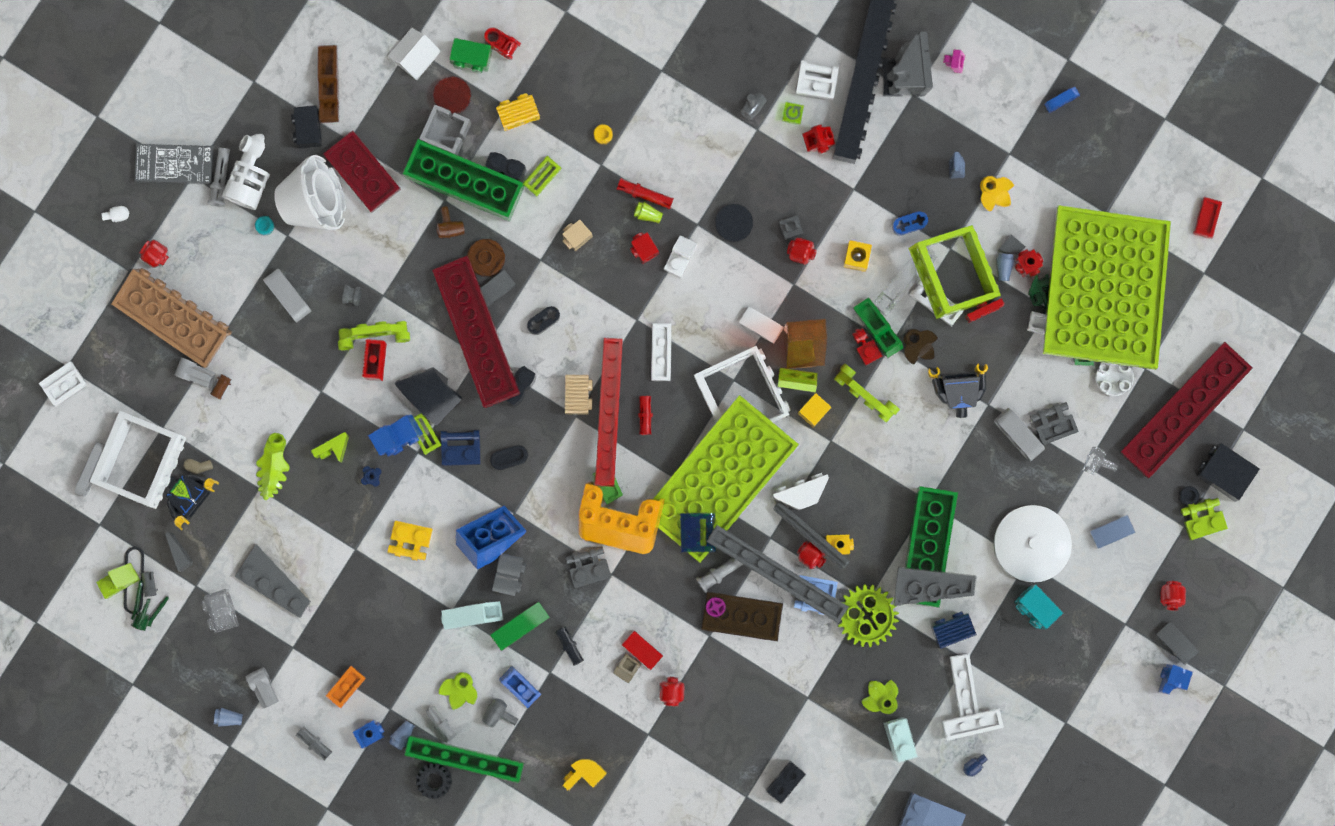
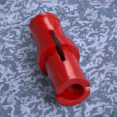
(645, 415)

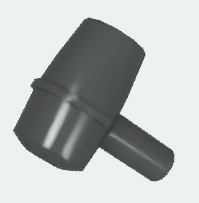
(753, 105)
(496, 711)

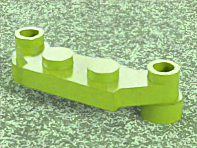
(380, 328)
(845, 377)

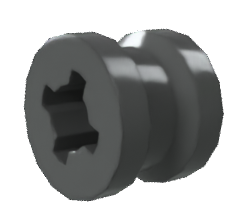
(351, 295)

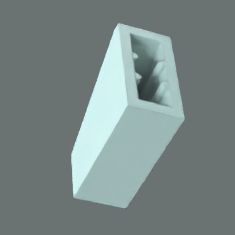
(471, 615)

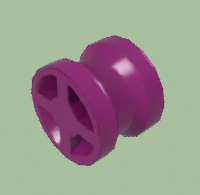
(715, 605)

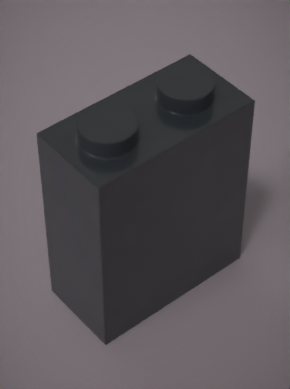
(1227, 471)

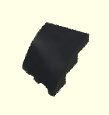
(429, 394)

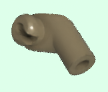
(196, 467)

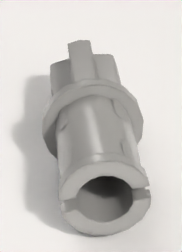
(440, 724)

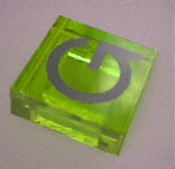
(792, 113)

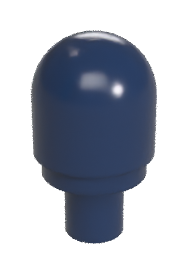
(974, 765)

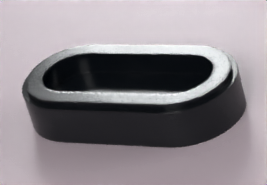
(509, 457)

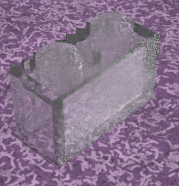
(220, 611)

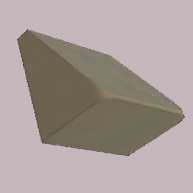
(627, 668)

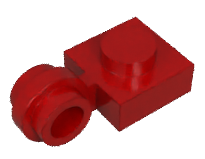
(868, 351)

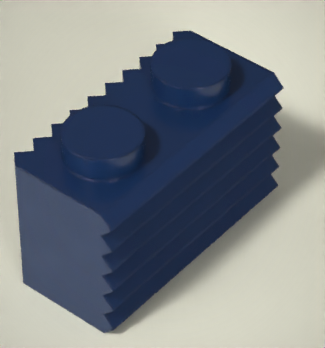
(953, 630)

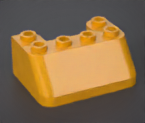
(616, 527)

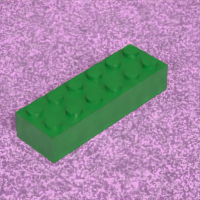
(463, 180)
(931, 532)

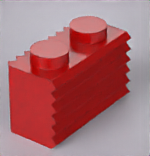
(374, 359)

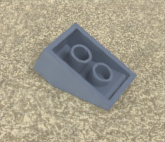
(925, 812)

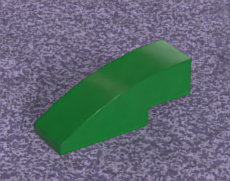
(878, 327)
(519, 626)

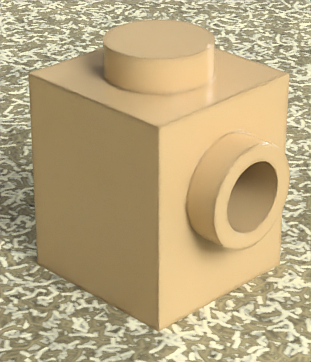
(576, 235)

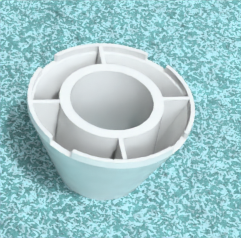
(311, 196)

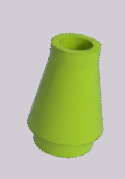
(647, 213)

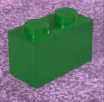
(470, 55)

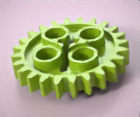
(881, 605)

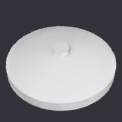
(1032, 543)

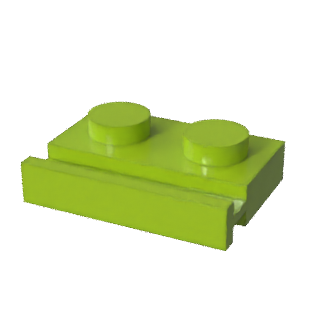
(797, 379)

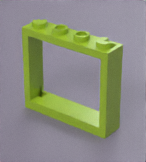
(931, 281)

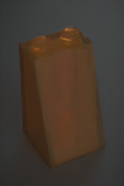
(805, 343)

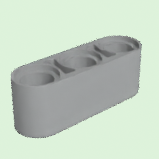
(287, 295)
(1019, 434)

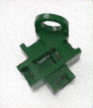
(1038, 291)

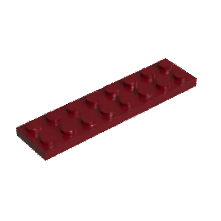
(476, 332)
(1186, 410)

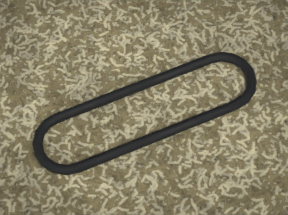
(142, 571)

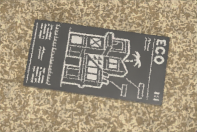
(174, 164)

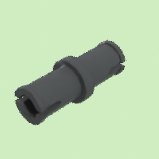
(314, 743)

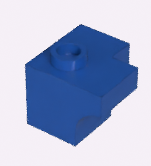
(1174, 677)

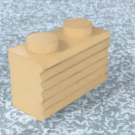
(577, 394)

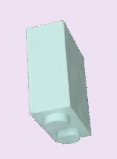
(900, 739)

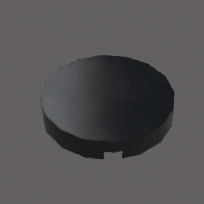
(734, 223)

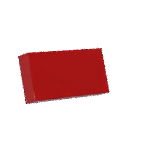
(1207, 217)
(642, 650)

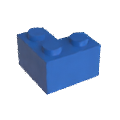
(392, 438)

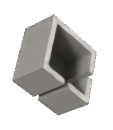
(445, 132)

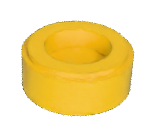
(603, 134)

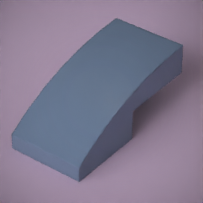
(1112, 531)

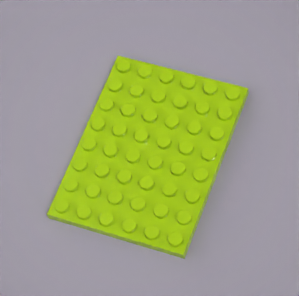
(1107, 287)

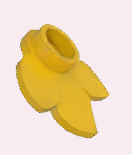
(998, 194)

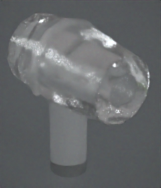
(1096, 459)

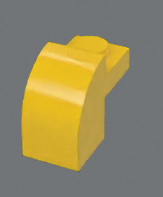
(585, 768)

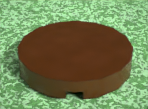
(486, 257)

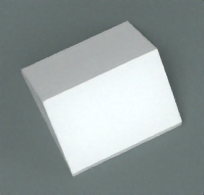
(414, 53)

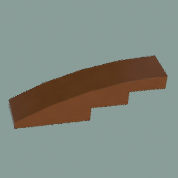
(328, 84)

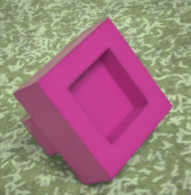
(955, 61)

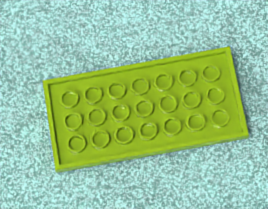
(725, 470)

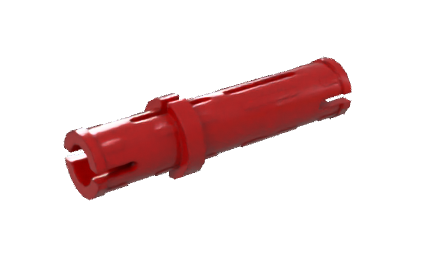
(637, 190)

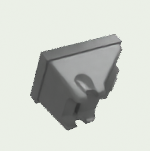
(912, 68)

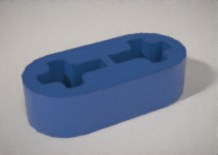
(1062, 99)
(909, 219)

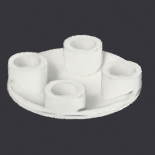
(1114, 378)

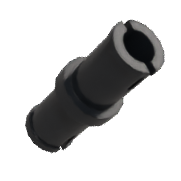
(569, 646)

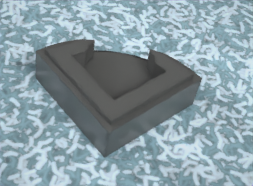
(1012, 246)

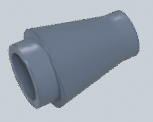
(1005, 265)
(227, 718)
(400, 737)

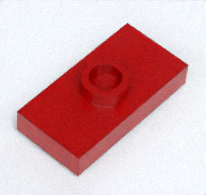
(984, 309)

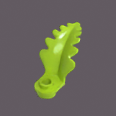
(272, 466)

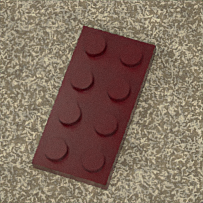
(362, 171)

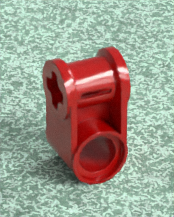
(504, 45)

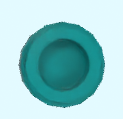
(264, 225)

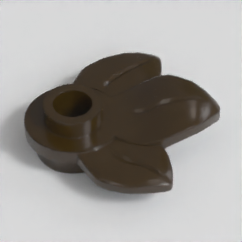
(921, 347)

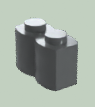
(509, 574)

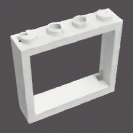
(766, 372)
(113, 448)

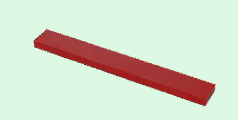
(608, 412)

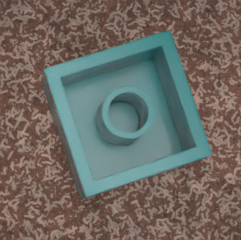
(1037, 607)

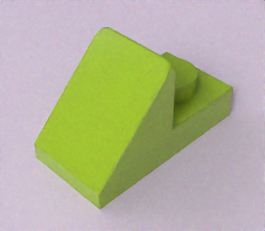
(336, 444)
(117, 580)

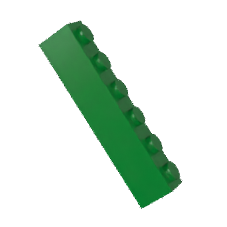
(464, 758)

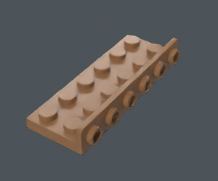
(171, 316)

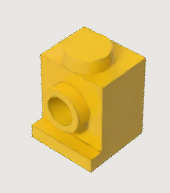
(848, 543)

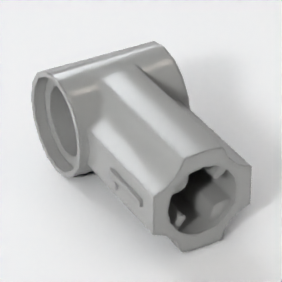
(191, 372)
(260, 683)

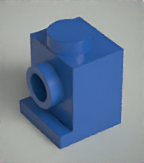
(363, 740)

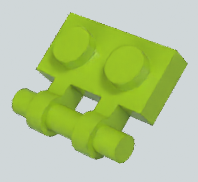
(1204, 525)

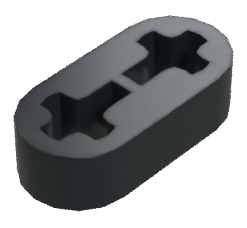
(540, 317)

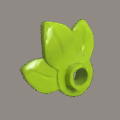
(457, 693)
(879, 695)

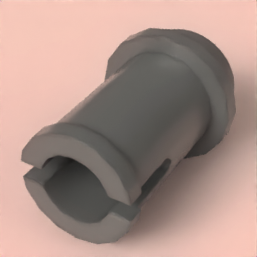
(149, 584)

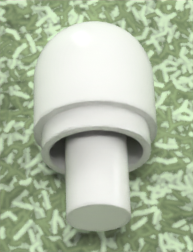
(116, 214)

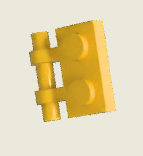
(410, 534)

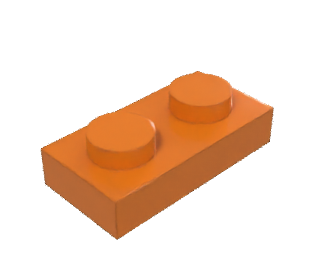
(346, 687)

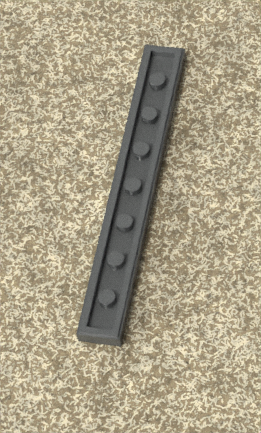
(777, 574)

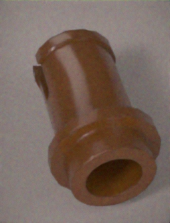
(221, 386)

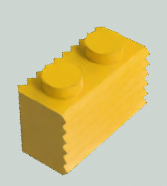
(517, 112)

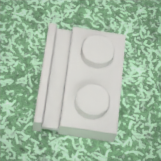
(63, 383)

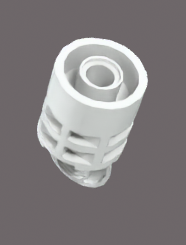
(248, 174)

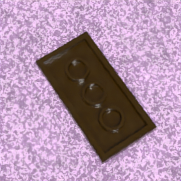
(745, 617)

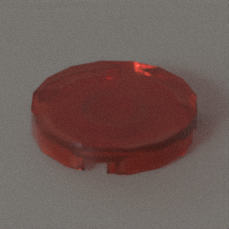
(452, 94)

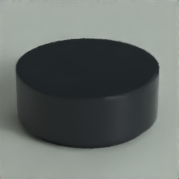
(1188, 495)

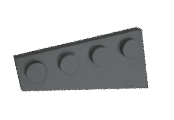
(266, 577)
(930, 585)

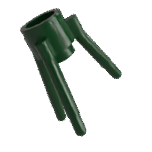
(142, 620)

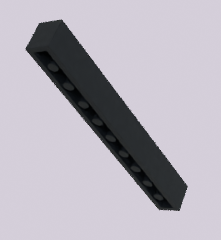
(864, 80)

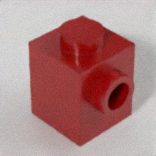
(643, 247)

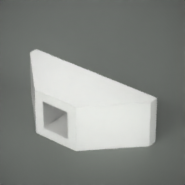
(803, 493)

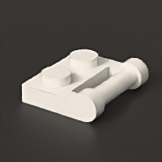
(817, 86)

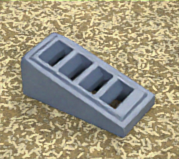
(956, 166)

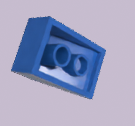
(488, 536)

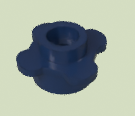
(366, 477)

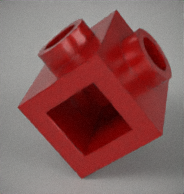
(819, 139)
(1024, 268)

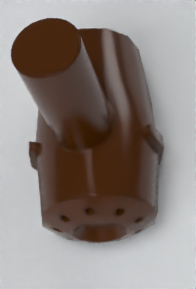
(449, 228)

